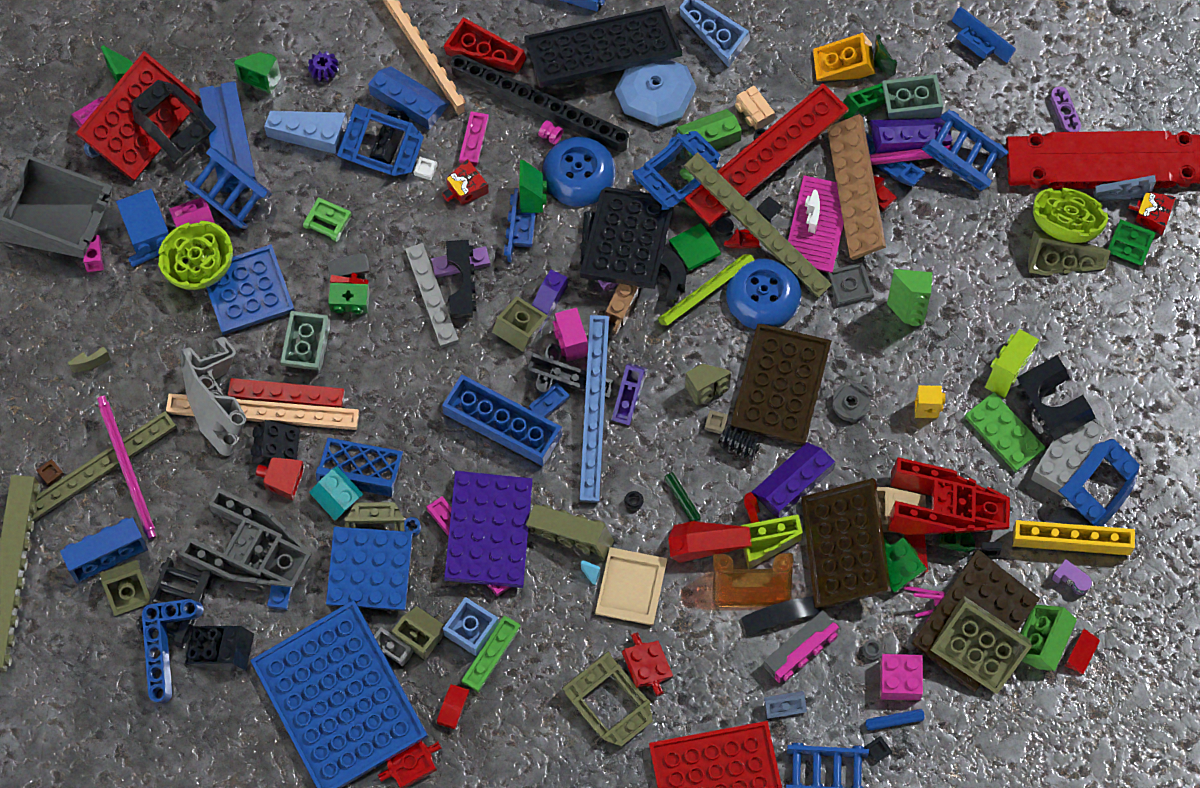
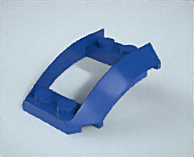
(355, 132)
(657, 185)
(1082, 500)

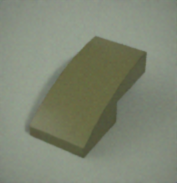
(84, 363)

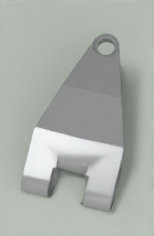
(210, 407)

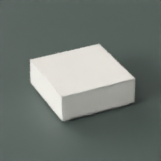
(425, 168)

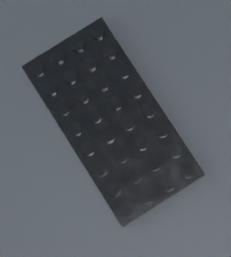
(602, 46)

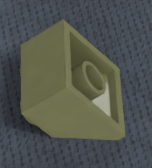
(519, 323)
(125, 587)

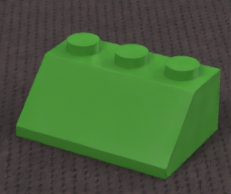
(717, 129)
(1049, 632)

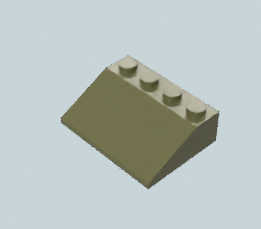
(981, 645)

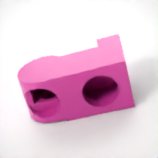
(93, 257)

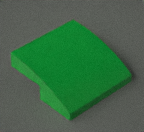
(1131, 242)
(694, 247)

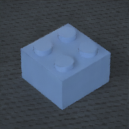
(470, 626)

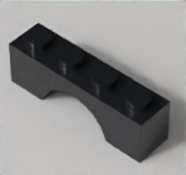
(459, 256)

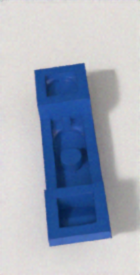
(899, 171)

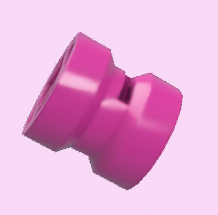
(550, 132)

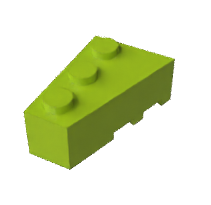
(1011, 362)
(771, 538)

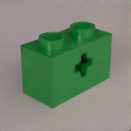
(341, 292)

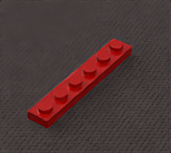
(286, 393)

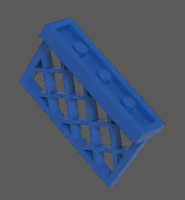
(364, 483)

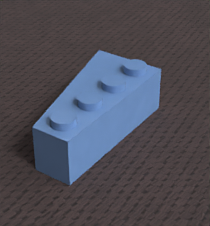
(715, 29)
(308, 129)

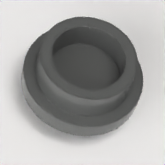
(872, 649)

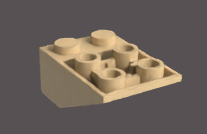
(888, 496)

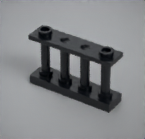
(203, 585)

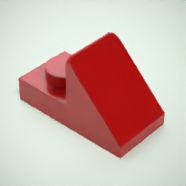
(884, 196)

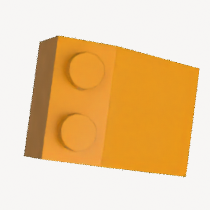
(844, 59)

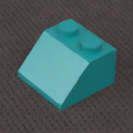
(335, 493)

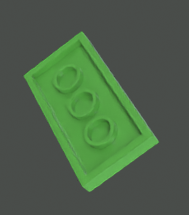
(1005, 432)

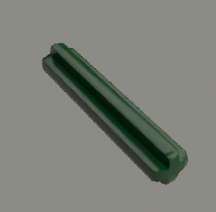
(682, 497)

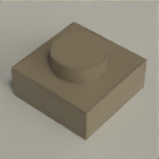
(716, 422)

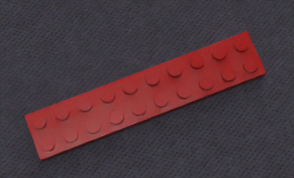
(771, 150)

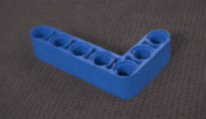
(161, 642)

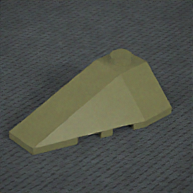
(1056, 256)

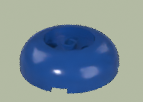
(579, 189)
(763, 271)

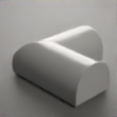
(393, 647)

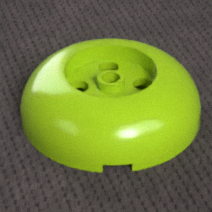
(1069, 215)
(204, 246)

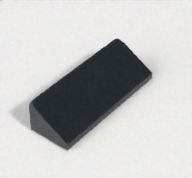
(388, 140)

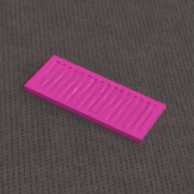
(822, 246)

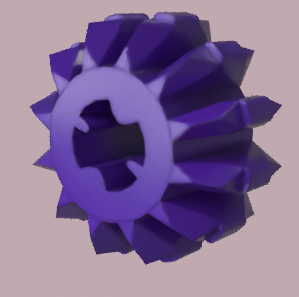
(323, 66)

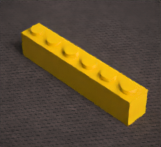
(1073, 537)

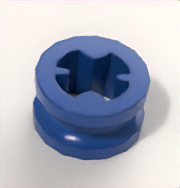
(408, 521)

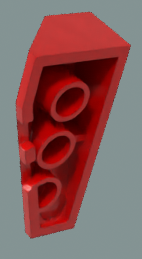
(703, 539)

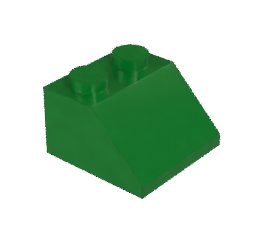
(259, 71)
(531, 189)

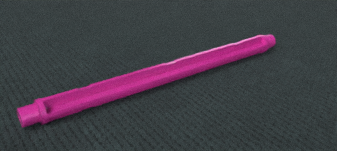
(126, 467)

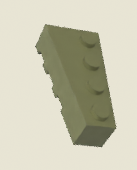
(571, 530)

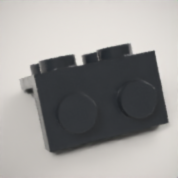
(274, 441)

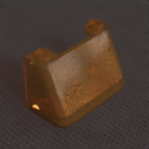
(751, 586)

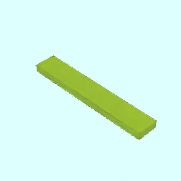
(704, 290)

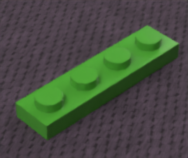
(491, 653)

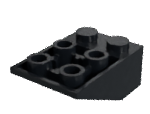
(220, 647)

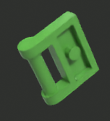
(330, 214)

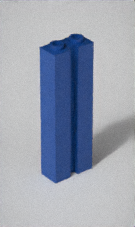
(230, 135)

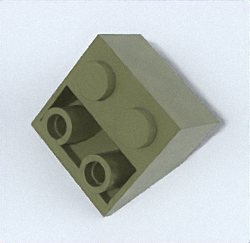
(706, 382)
(419, 631)

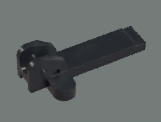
(560, 372)

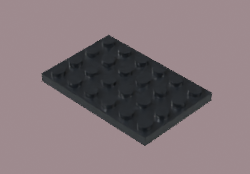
(626, 238)

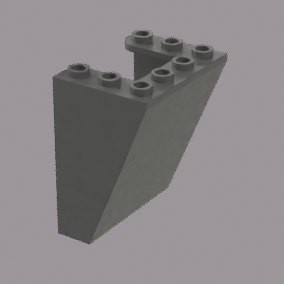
(54, 209)

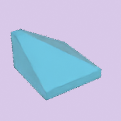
(591, 571)

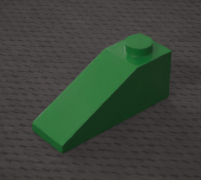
(864, 101)

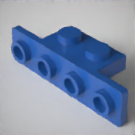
(980, 37)
(521, 227)

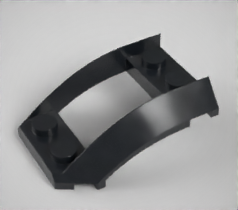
(185, 139)

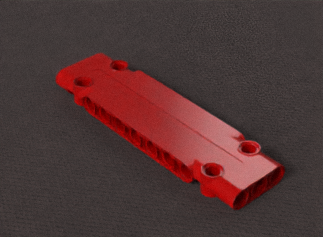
(1102, 157)

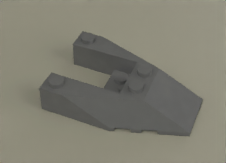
(257, 553)

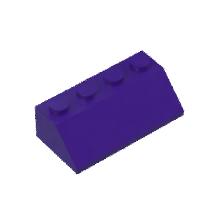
(906, 134)
(794, 479)

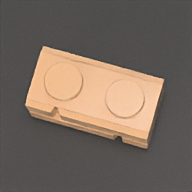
(755, 108)

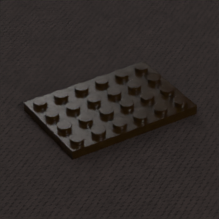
(781, 384)
(845, 544)
(990, 589)

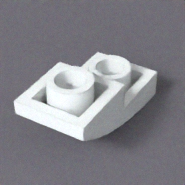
(813, 210)

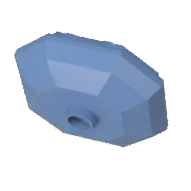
(659, 102)

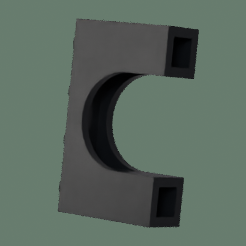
(1056, 420)

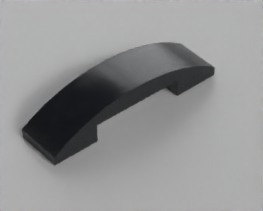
(779, 614)

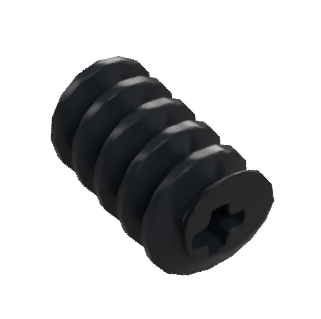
(739, 442)

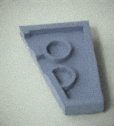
(1125, 189)

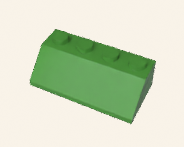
(910, 295)

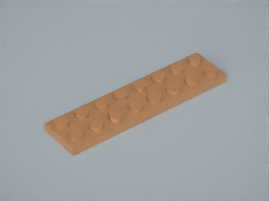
(856, 187)

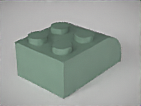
(913, 97)
(305, 340)

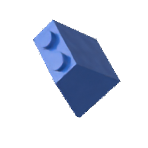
(143, 221)

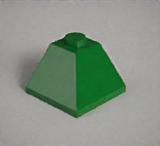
(116, 63)

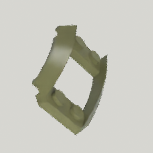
(375, 514)
(591, 678)

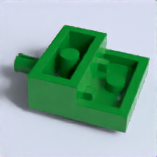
(902, 563)

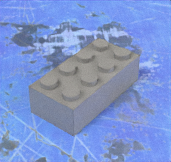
(1066, 456)

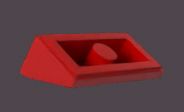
(1082, 652)

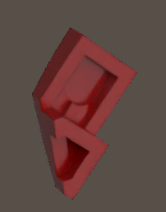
(742, 240)
(353, 280)
(751, 507)

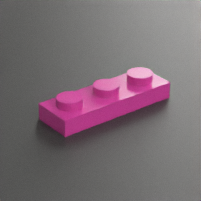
(474, 137)

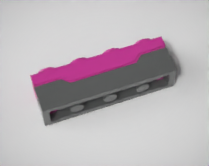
(801, 647)

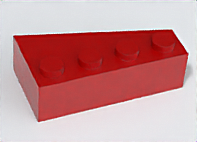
(484, 47)

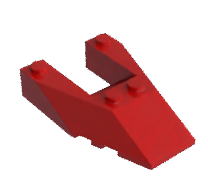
(956, 502)

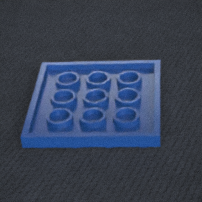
(250, 291)
(369, 568)

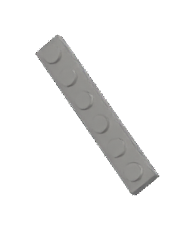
(431, 295)

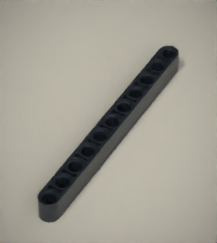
(545, 109)

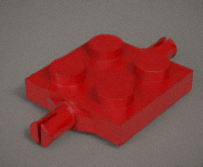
(647, 664)
(411, 764)

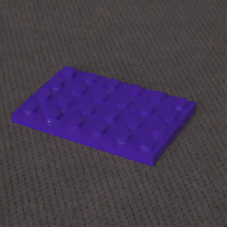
(488, 529)

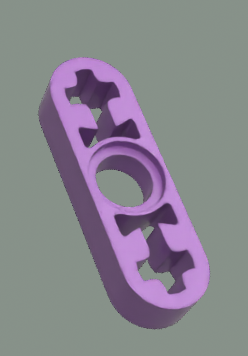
(1066, 103)

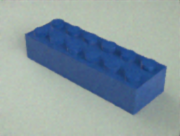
(502, 420)

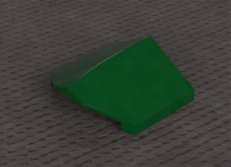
(882, 58)
(957, 541)

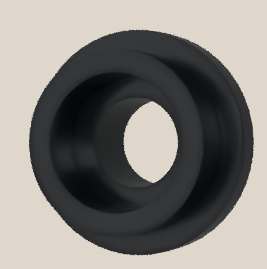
(634, 495)

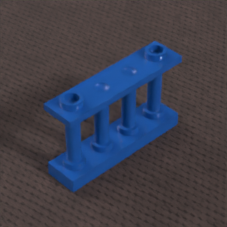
(950, 158)
(244, 181)
(798, 749)

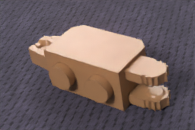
(621, 305)

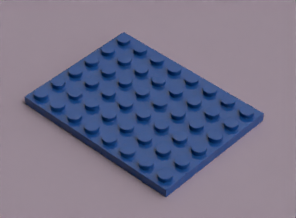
(339, 698)

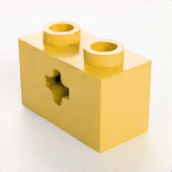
(929, 401)

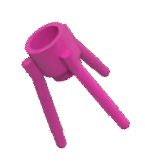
(935, 595)

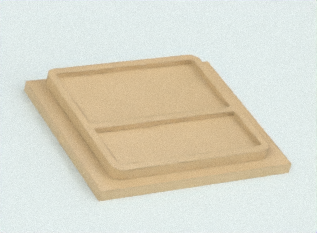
(631, 586)

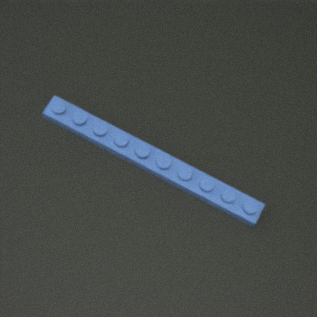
(594, 409)

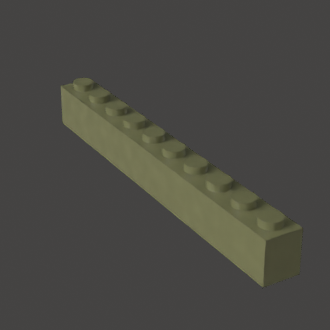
(13, 561)

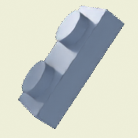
(785, 704)

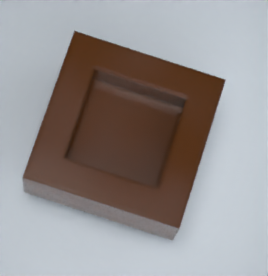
(50, 472)

